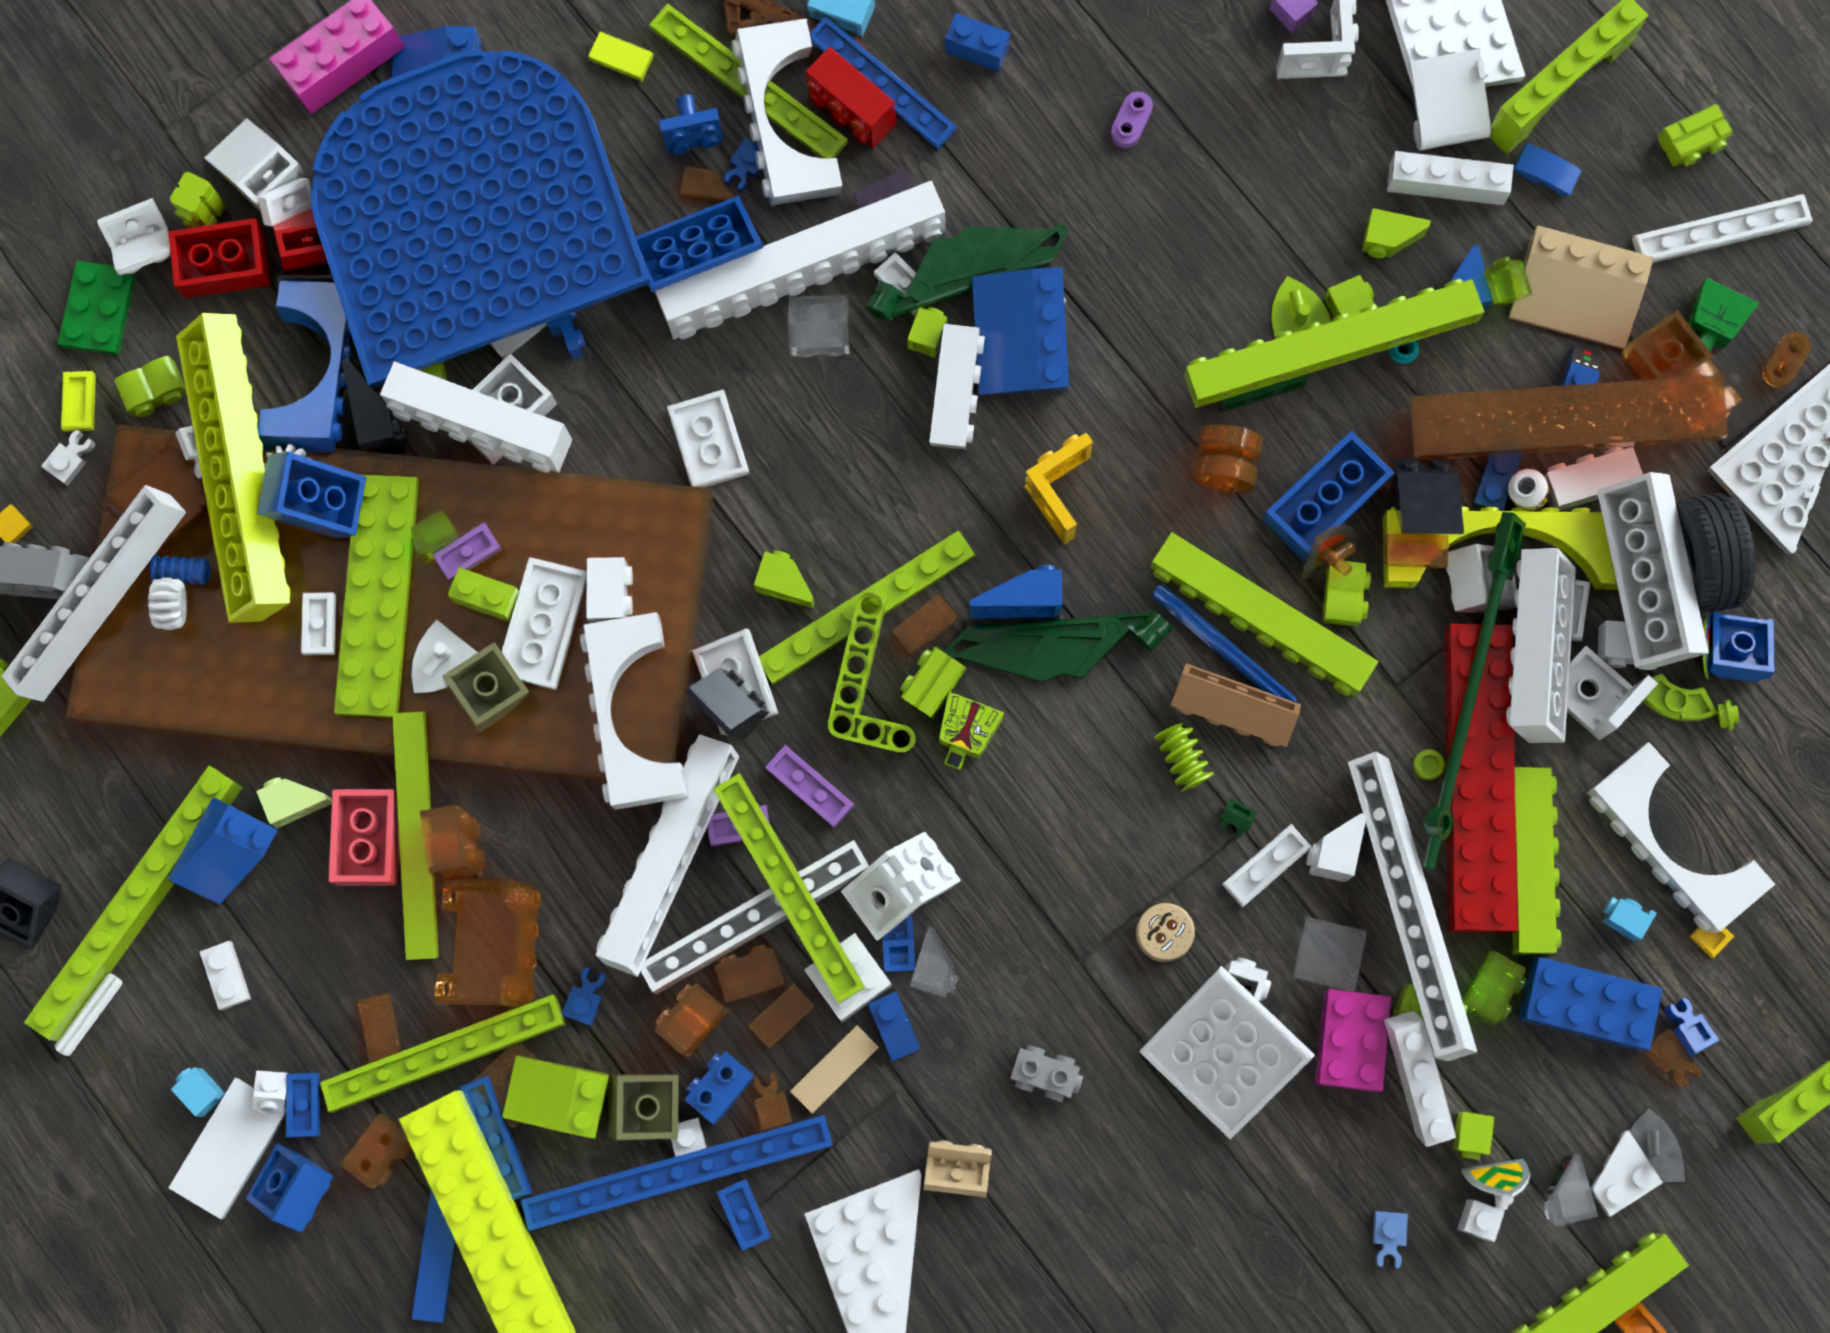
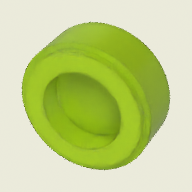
(1428, 765)

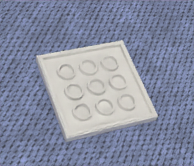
(1226, 1053)

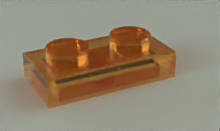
(1416, 550)
(925, 624)
(781, 1016)
(379, 1027)

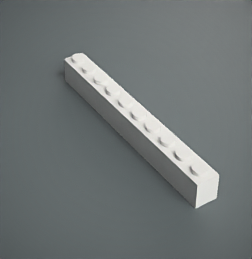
(1412, 908)

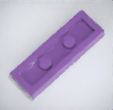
(809, 786)

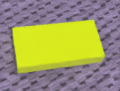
(620, 56)
(78, 401)

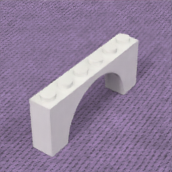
(787, 173)
(611, 650)
(1711, 898)

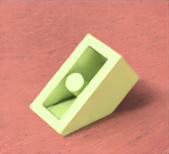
(288, 801)

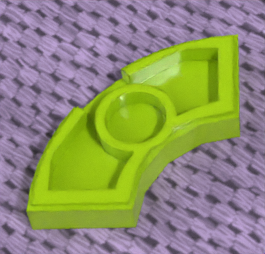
(1678, 702)

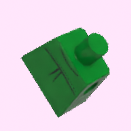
(1719, 313)

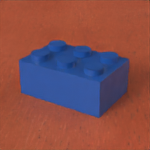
(311, 495)

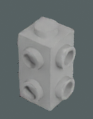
(1055, 1076)

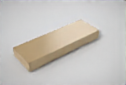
(834, 1069)

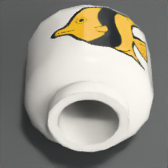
(1521, 484)

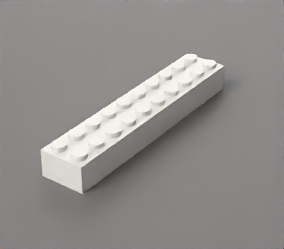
(803, 260)

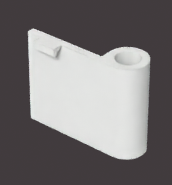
(1450, 99)

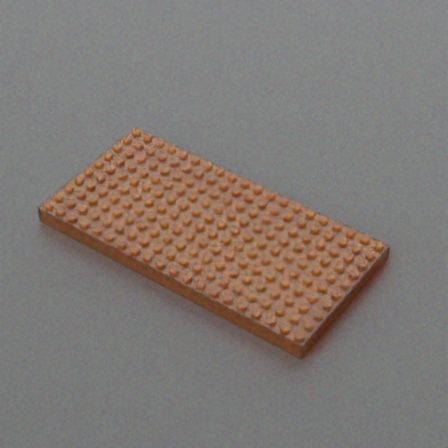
(261, 689)

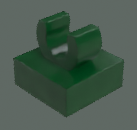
(1237, 815)

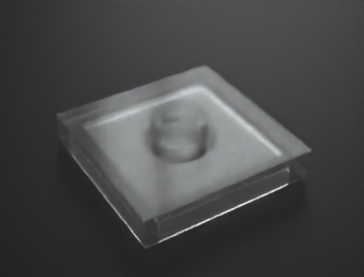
(1329, 954)

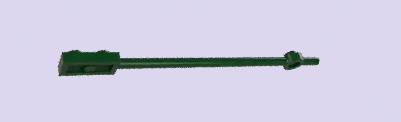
(1501, 563)

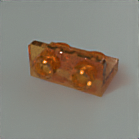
(749, 973)

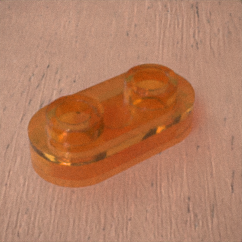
(1786, 361)

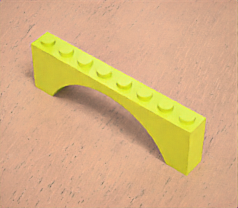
(1575, 533)

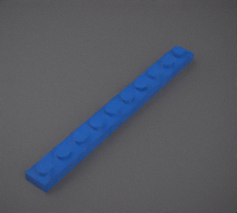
(676, 1173)

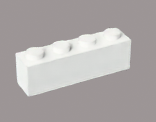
(1450, 178)
(955, 386)
(1420, 1078)

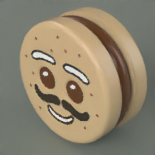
(1165, 932)

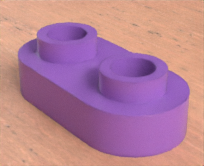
(1133, 118)

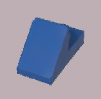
(894, 1026)

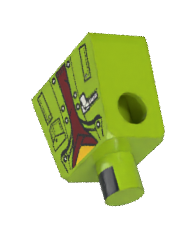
(967, 729)

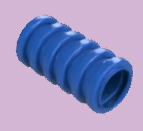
(182, 569)

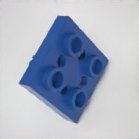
(691, 128)

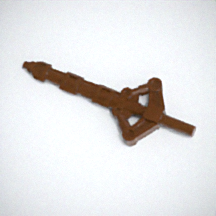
(763, 12)

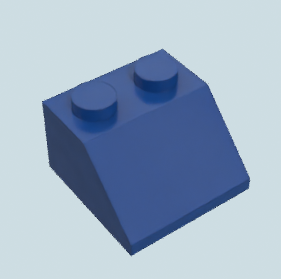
(289, 1188)

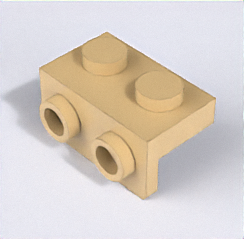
(957, 1168)

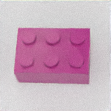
(1352, 1040)

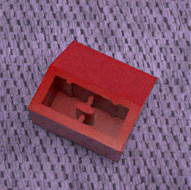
(299, 242)

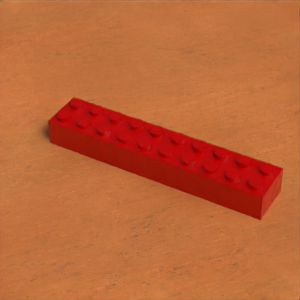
(1483, 800)

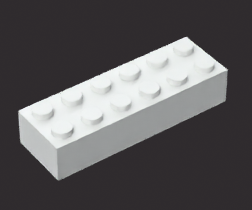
(476, 418)
(1652, 571)
(1542, 646)

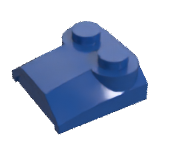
(1741, 647)

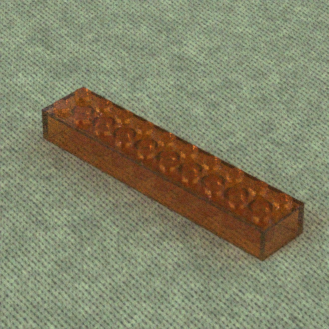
(1569, 417)

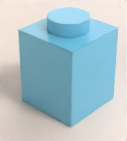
(197, 1091)

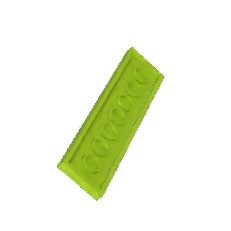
(377, 599)

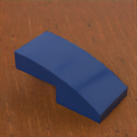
(1546, 168)
(899, 947)

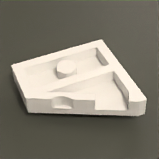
(1624, 1176)

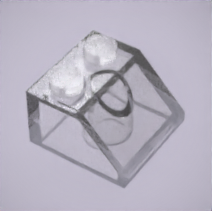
(818, 325)

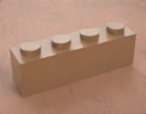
(1235, 705)

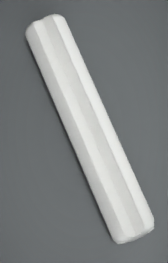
(88, 1014)

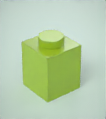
(927, 331)
(1473, 1135)

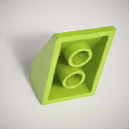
(555, 1096)

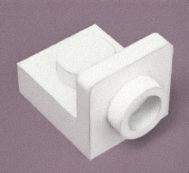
(269, 1092)

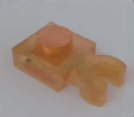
(1670, 1054)
(773, 1107)

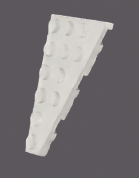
(1781, 463)
(870, 1252)

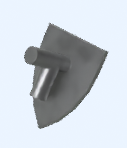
(1659, 1146)

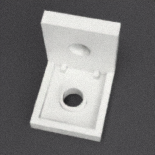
(1323, 58)
(1613, 697)
(902, 882)

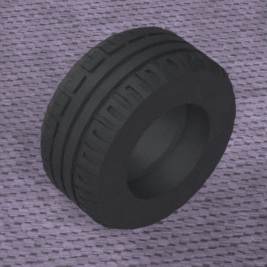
(1718, 551)

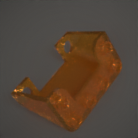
(492, 943)

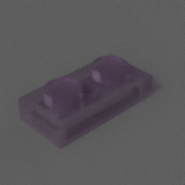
(884, 188)

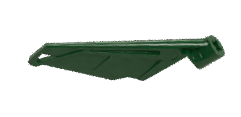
(953, 262)
(1056, 646)

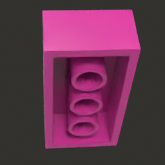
(337, 53)

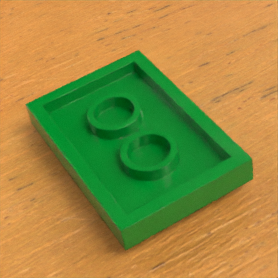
(96, 309)

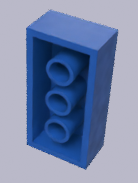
(1328, 494)
(1590, 1004)

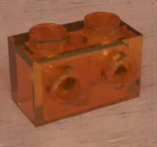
(377, 1152)

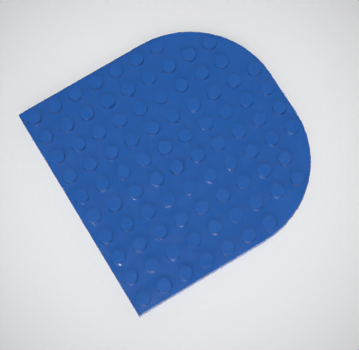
(468, 209)

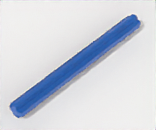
(1219, 643)

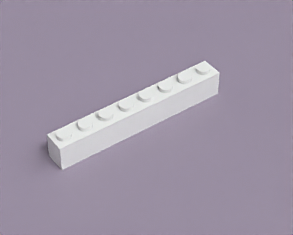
(93, 594)
(666, 858)
(748, 921)

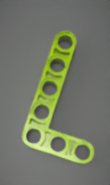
(860, 681)

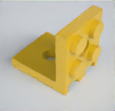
(1049, 469)

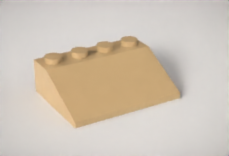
(1582, 287)

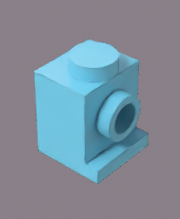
(1627, 918)

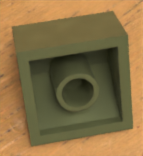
(485, 687)
(642, 1106)

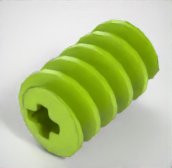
(1184, 756)

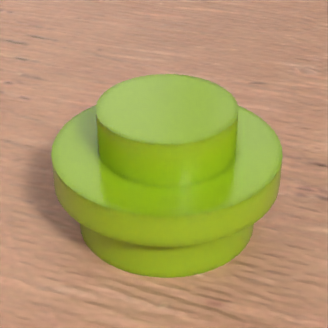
(1727, 715)

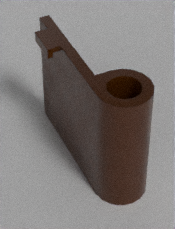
(170, 475)

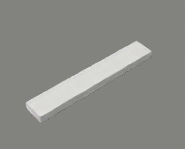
(1724, 229)

